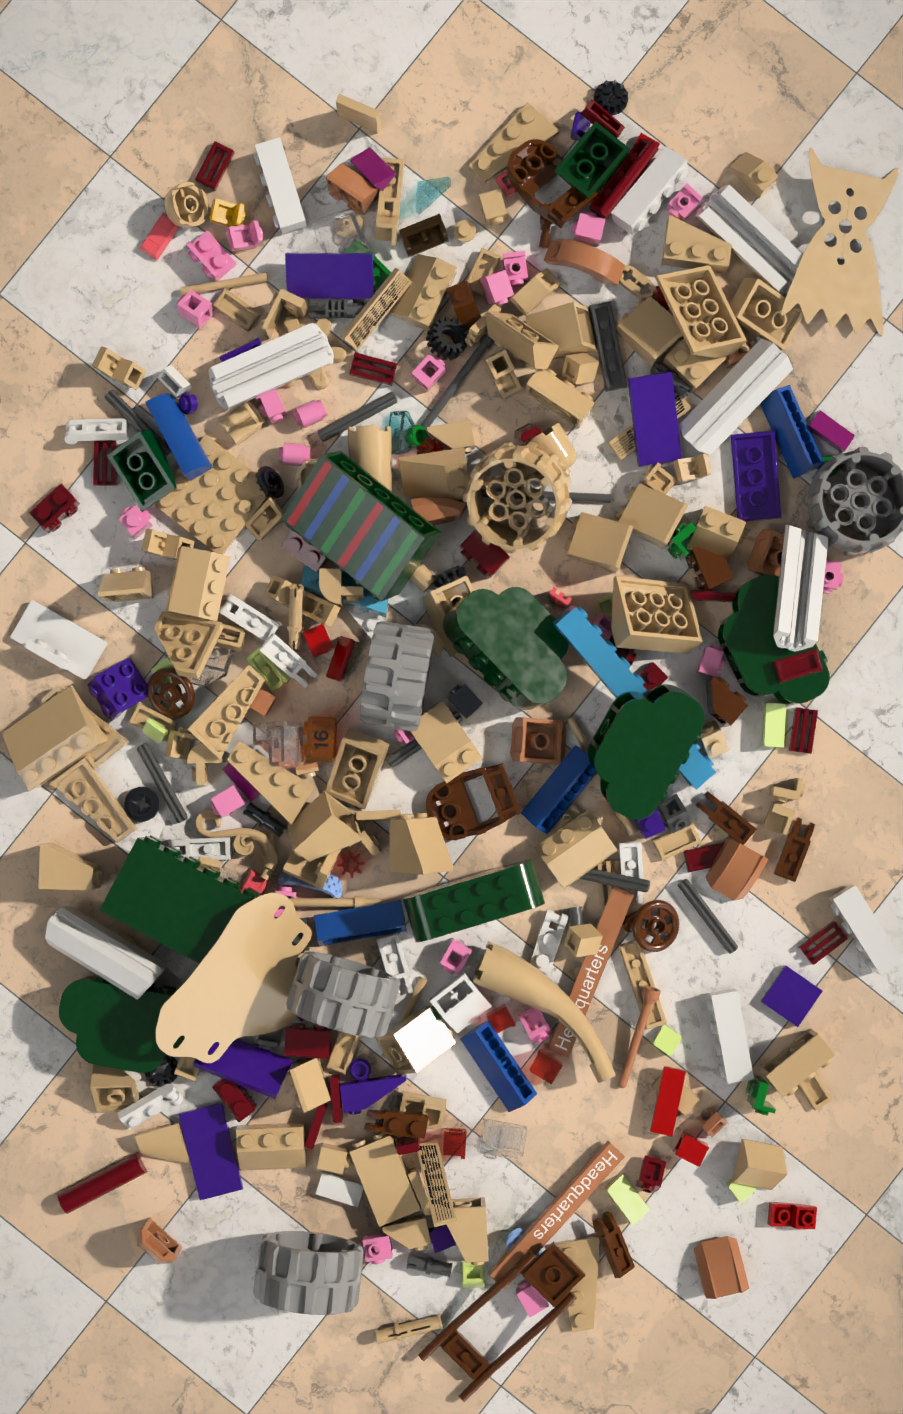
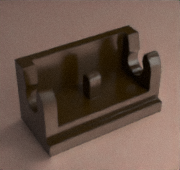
(423, 235)

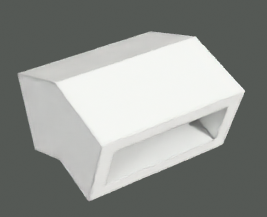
(178, 379)

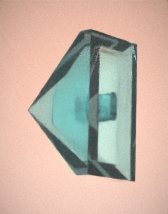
(429, 191)
(399, 424)

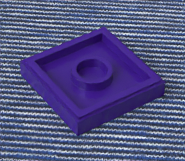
(791, 996)

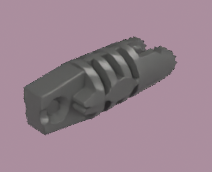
(335, 308)

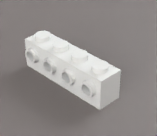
(280, 184)
(650, 191)
(865, 929)
(731, 1036)

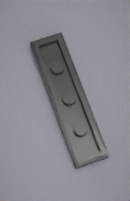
(608, 346)

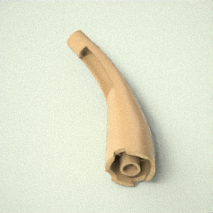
(373, 452)
(519, 980)

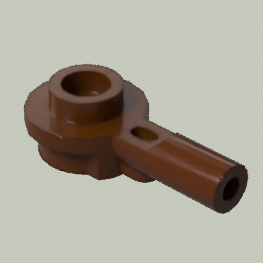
(545, 227)

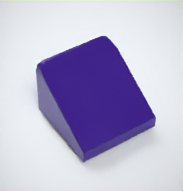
(580, 126)
(441, 1238)

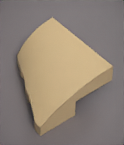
(423, 1104)
(163, 1143)

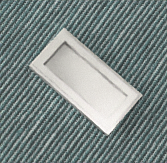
(339, 1189)

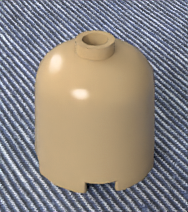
(556, 441)

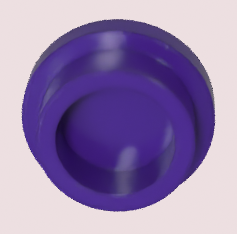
(188, 403)
(360, 1069)

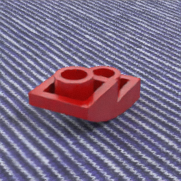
(792, 1215)

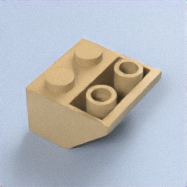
(309, 1083)

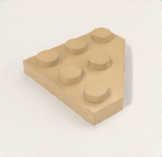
(187, 641)

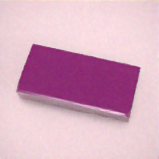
(374, 168)
(831, 431)
(246, 788)

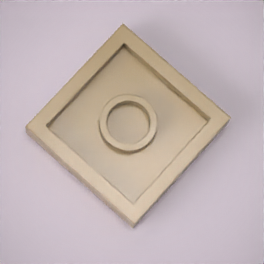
(358, 113)

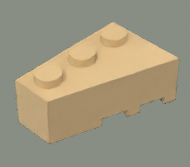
(693, 248)

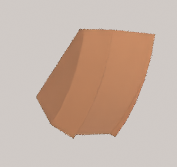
(438, 510)
(766, 553)
(538, 740)
(735, 870)
(157, 1243)
(720, 1267)

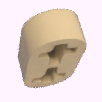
(639, 279)

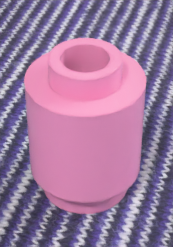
(309, 413)
(294, 454)

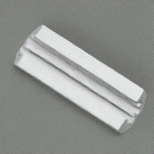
(751, 237)
(270, 366)
(736, 396)
(800, 589)
(103, 951)

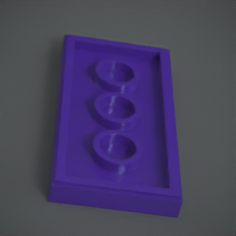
(330, 275)
(654, 418)
(756, 476)
(249, 1067)
(211, 1151)

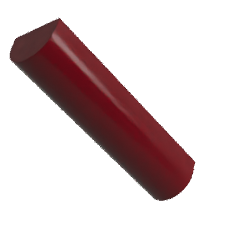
(623, 178)
(101, 1183)

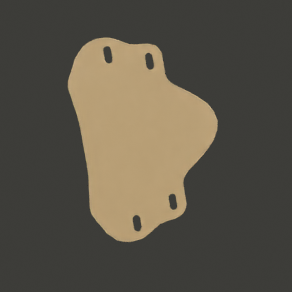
(238, 984)

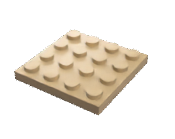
(217, 501)

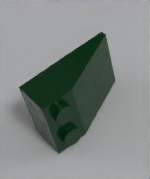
(592, 160)
(143, 469)

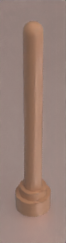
(650, 996)

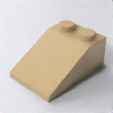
(759, 312)
(692, 368)
(435, 474)
(126, 585)
(445, 742)
(357, 767)

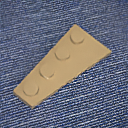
(524, 126)
(223, 716)
(105, 751)
(277, 785)
(89, 792)
(586, 1255)

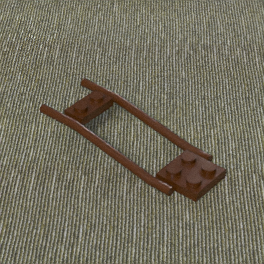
(550, 1274)

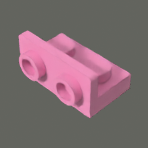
(211, 256)

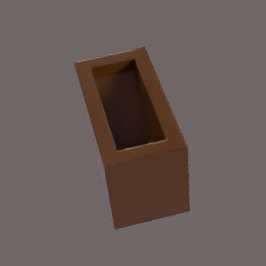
(464, 304)

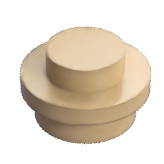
(464, 231)

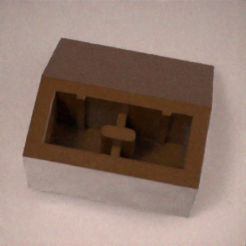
(709, 568)
(722, 702)

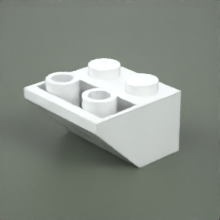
(460, 1002)

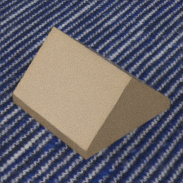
(759, 1165)

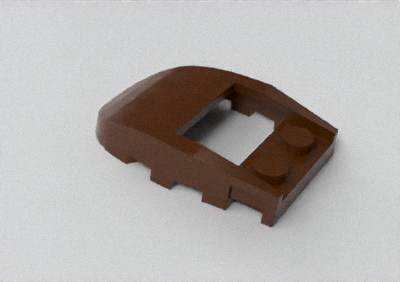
(533, 167)
(454, 809)

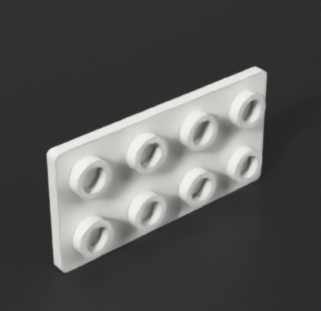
(58, 640)

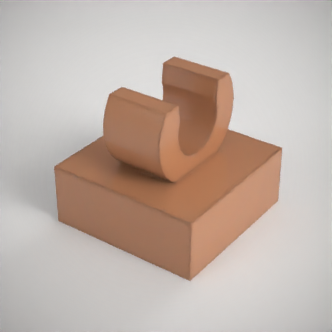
(713, 1124)

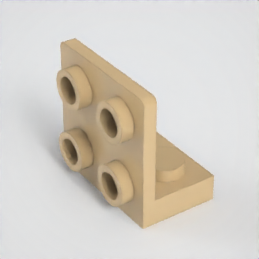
(294, 305)
(313, 872)

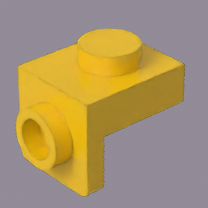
(227, 213)

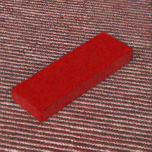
(668, 1101)

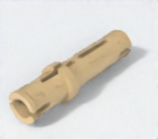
(295, 625)
(408, 1329)

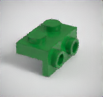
(675, 548)
(757, 1092)

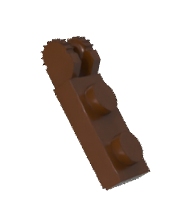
(728, 819)
(794, 852)
(398, 1123)
(613, 1245)

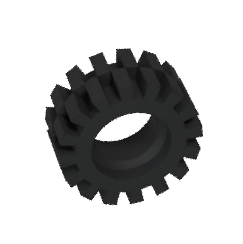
(440, 345)

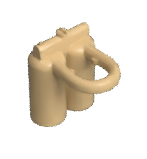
(243, 422)

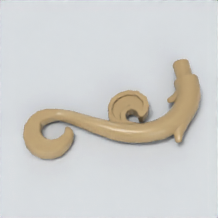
(241, 834)

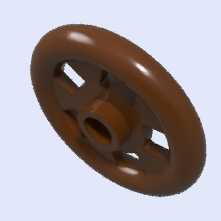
(156, 699)
(671, 928)

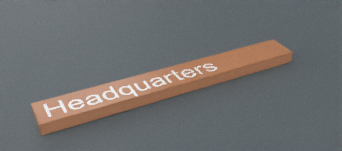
(594, 965)
(560, 1209)

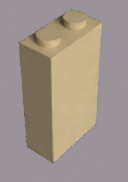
(384, 1178)

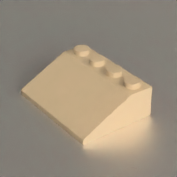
(702, 312)
(654, 616)
(52, 738)

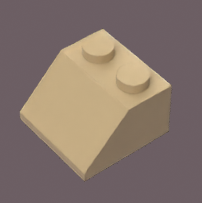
(716, 532)

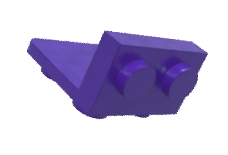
(118, 688)

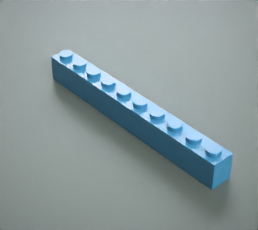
(618, 678)

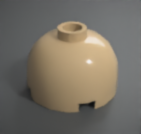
(186, 205)

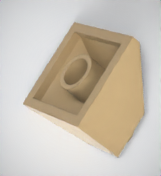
(112, 1089)

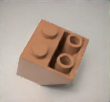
(351, 188)

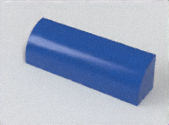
(791, 432)
(179, 435)
(560, 790)
(360, 923)
(498, 1066)

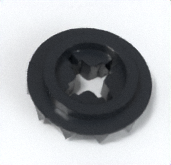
(620, 93)
(267, 477)
(449, 576)
(132, 808)
(160, 1079)

